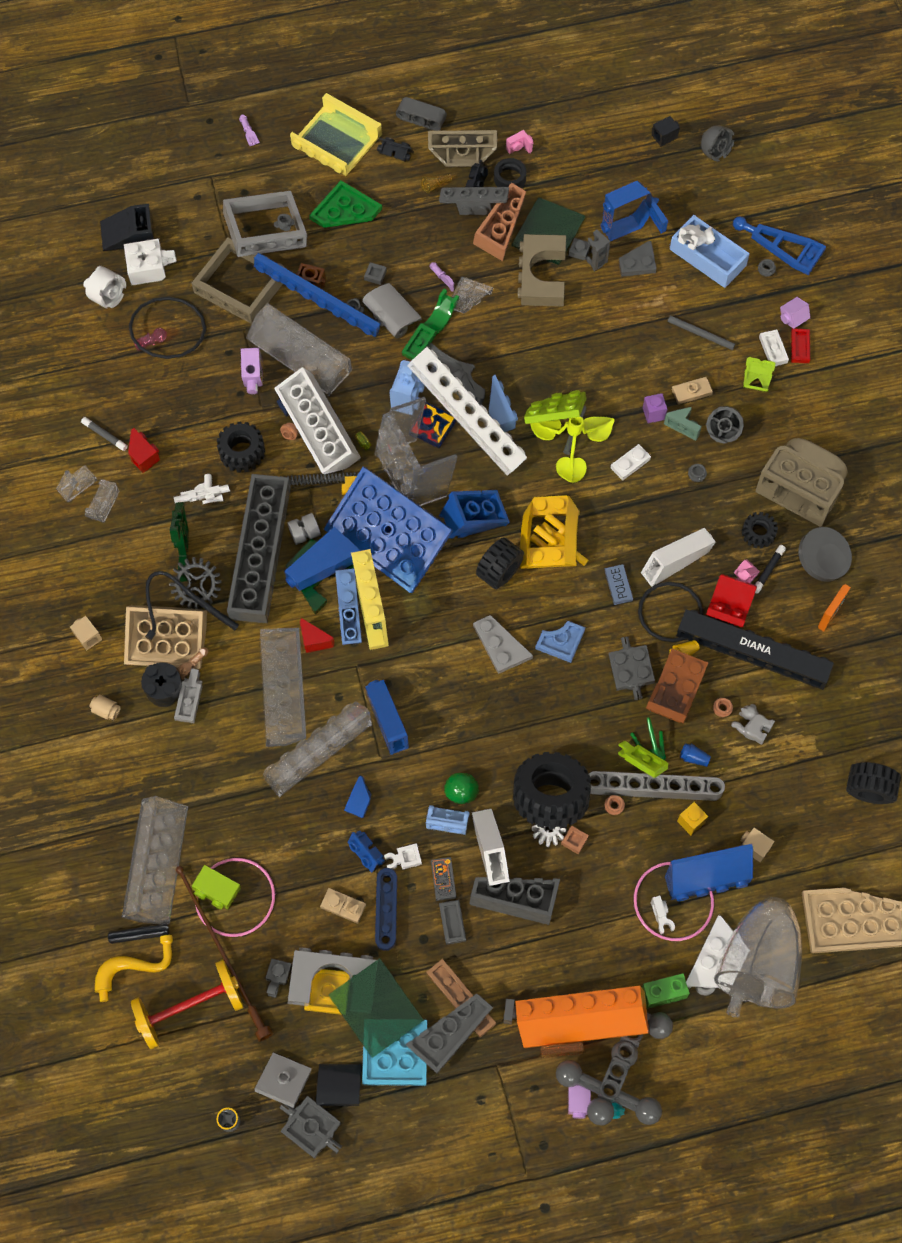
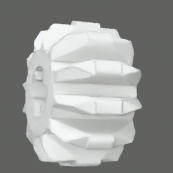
(548, 836)

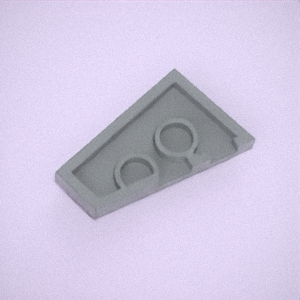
(500, 645)

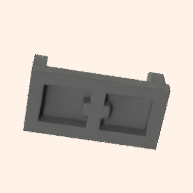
(600, 250)

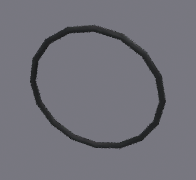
(168, 356)

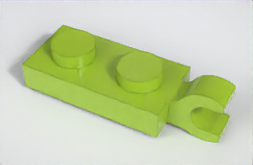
(643, 759)

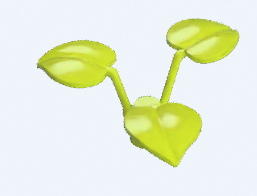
(597, 430)

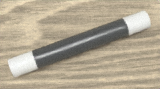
(118, 443)

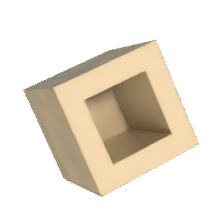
(85, 632)
(759, 841)

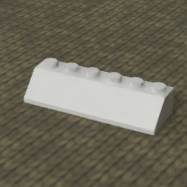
(317, 422)

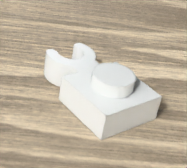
(407, 857)

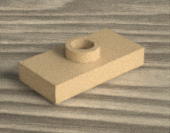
(692, 390)

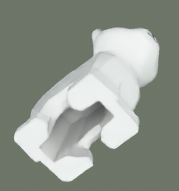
(695, 236)

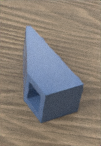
(500, 407)

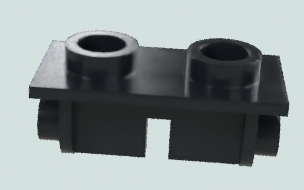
(401, 150)
(477, 175)

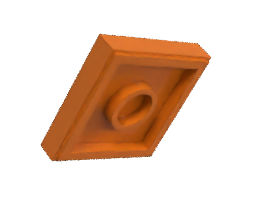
(833, 607)

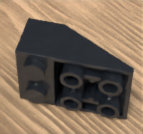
(127, 227)

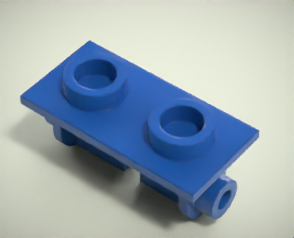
(359, 844)

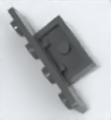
(474, 199)

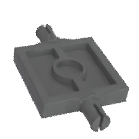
(631, 668)
(311, 1127)

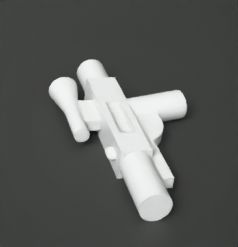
(204, 491)

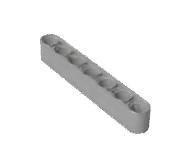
(664, 783)

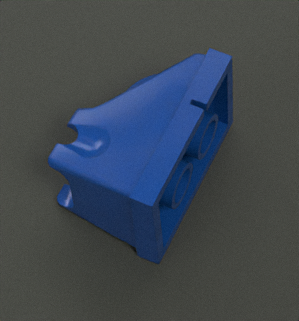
(473, 512)

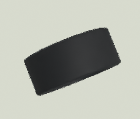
(510, 164)

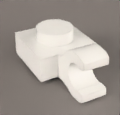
(660, 909)

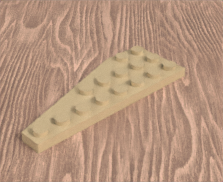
(851, 920)

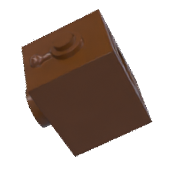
(312, 274)

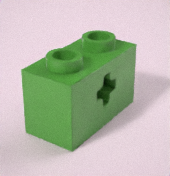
(665, 990)

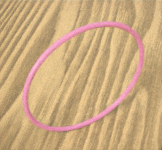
(272, 903)
(653, 932)

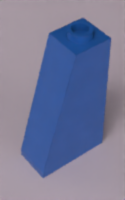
(321, 560)
(387, 717)

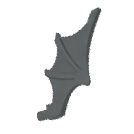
(461, 371)

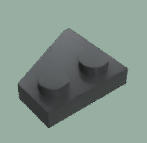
(638, 261)

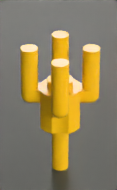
(553, 537)

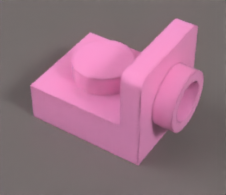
(518, 141)
(746, 571)

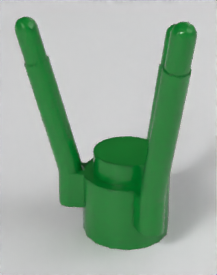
(658, 752)

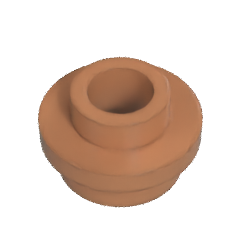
(289, 431)
(722, 702)
(614, 799)

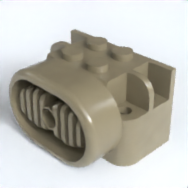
(803, 479)

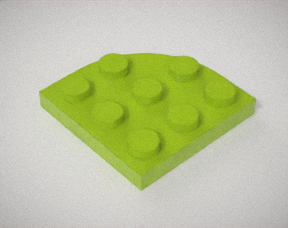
(556, 407)

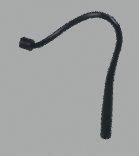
(216, 613)

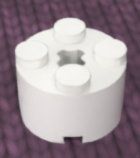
(105, 287)

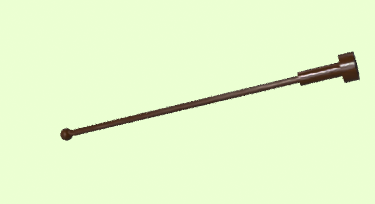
(263, 1032)

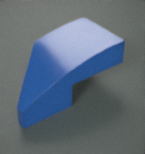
(359, 799)

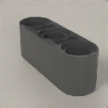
(421, 114)

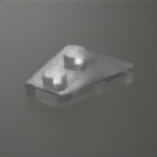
(470, 294)

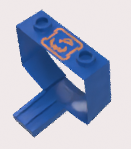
(638, 218)

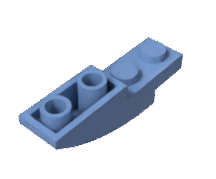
(348, 606)

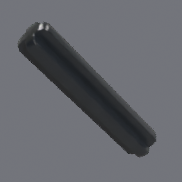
(138, 933)

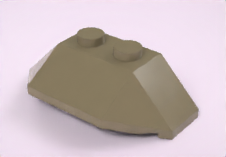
(462, 147)

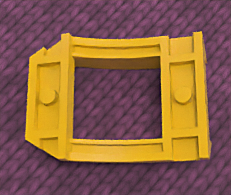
(550, 556)

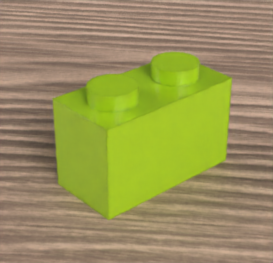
(215, 888)

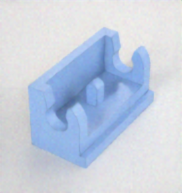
(447, 820)

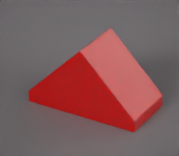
(314, 638)

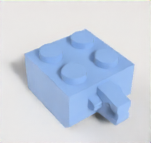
(406, 386)

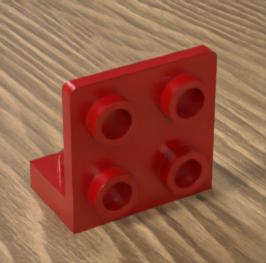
(731, 600)

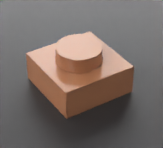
(574, 840)

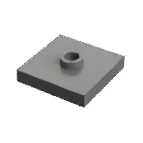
(283, 1080)

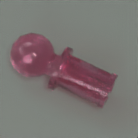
(158, 335)

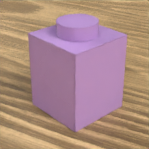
(795, 312)
(578, 1101)

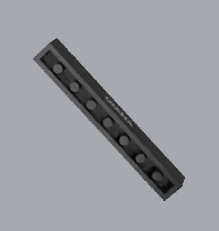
(755, 649)

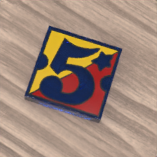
(435, 425)

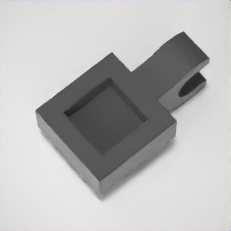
(278, 974)

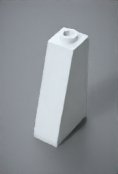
(676, 556)
(491, 847)

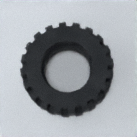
(549, 809)

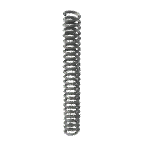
(337, 478)

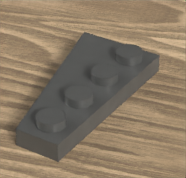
(443, 1039)

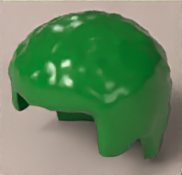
(461, 788)

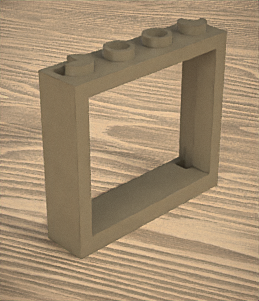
(224, 301)

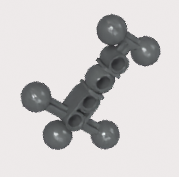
(601, 1110)

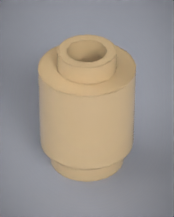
(104, 707)

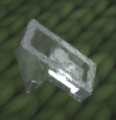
(75, 483)

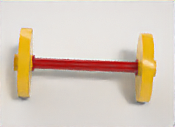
(145, 1022)

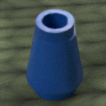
(694, 755)

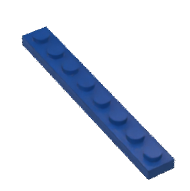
(316, 294)

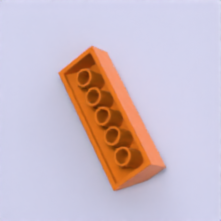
(582, 1016)

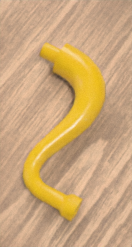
(109, 968)

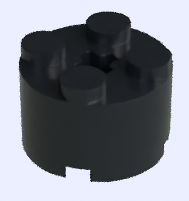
(160, 674)

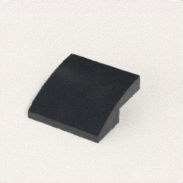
(339, 1084)

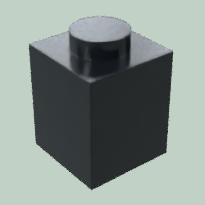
(665, 131)

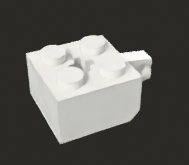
(147, 261)

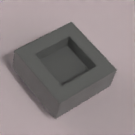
(579, 249)
(375, 273)
(510, 1011)

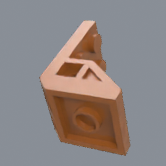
(677, 686)

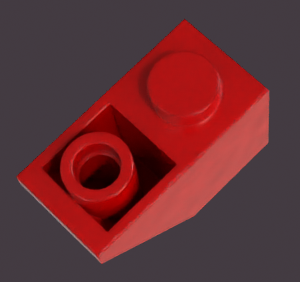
(141, 452)

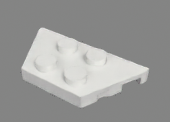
(706, 964)

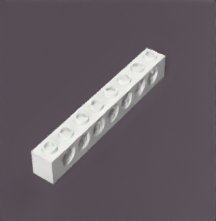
(457, 410)

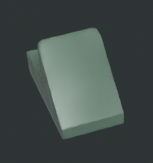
(679, 421)

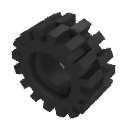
(761, 540)

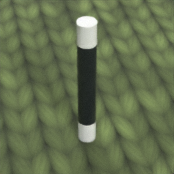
(769, 568)

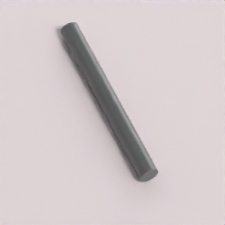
(698, 331)

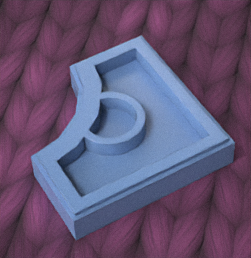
(561, 642)

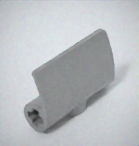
(391, 309)

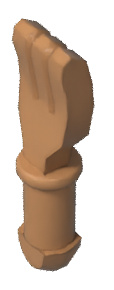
(185, 668)

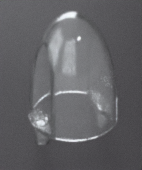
(762, 958)

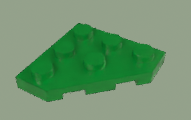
(345, 206)

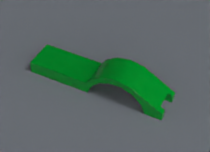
(434, 325)

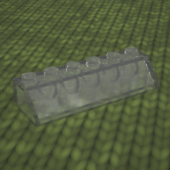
(298, 348)
(282, 686)
(317, 748)
(155, 861)

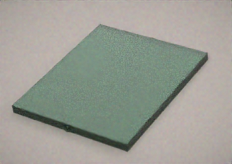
(550, 219)
(375, 1008)

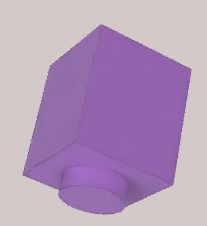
(654, 408)

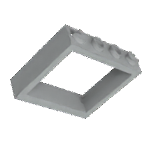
(269, 242)

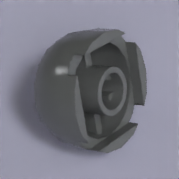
(717, 142)
(725, 424)

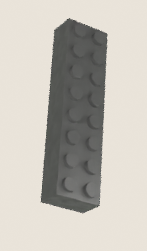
(259, 549)

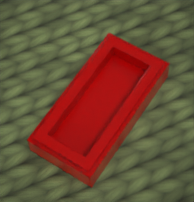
(800, 345)

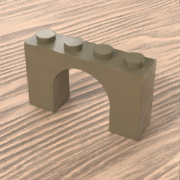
(534, 249)

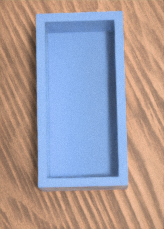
(718, 260)

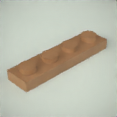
(456, 991)

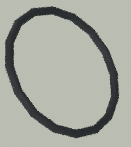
(661, 585)

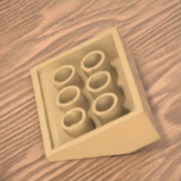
(177, 637)

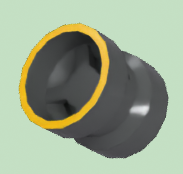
(224, 1119)

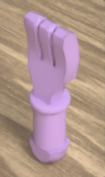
(250, 135)
(441, 275)

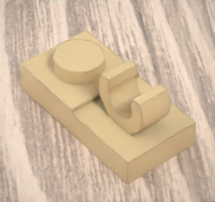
(343, 905)

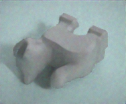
(757, 723)

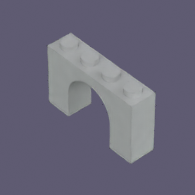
(308, 963)

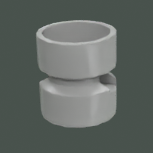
(304, 528)

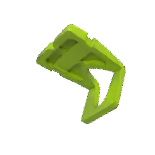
(760, 370)

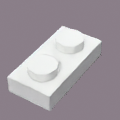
(773, 347)
(630, 462)

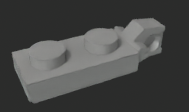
(189, 698)

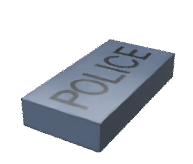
(618, 584)

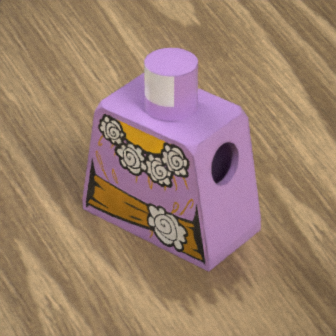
(252, 369)

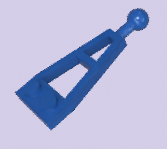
(807, 258)

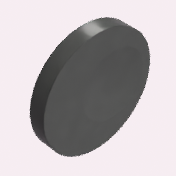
(825, 554)

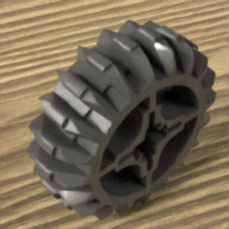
(184, 569)

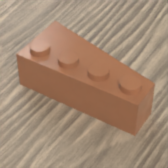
(499, 225)

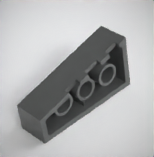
(517, 898)

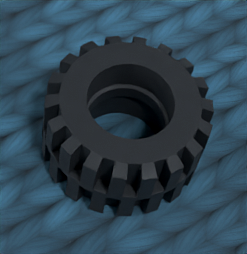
(241, 434)
(499, 563)
(873, 783)

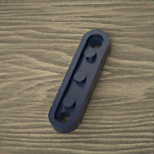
(386, 909)

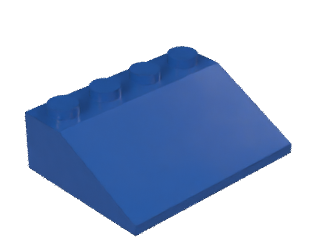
(710, 872)

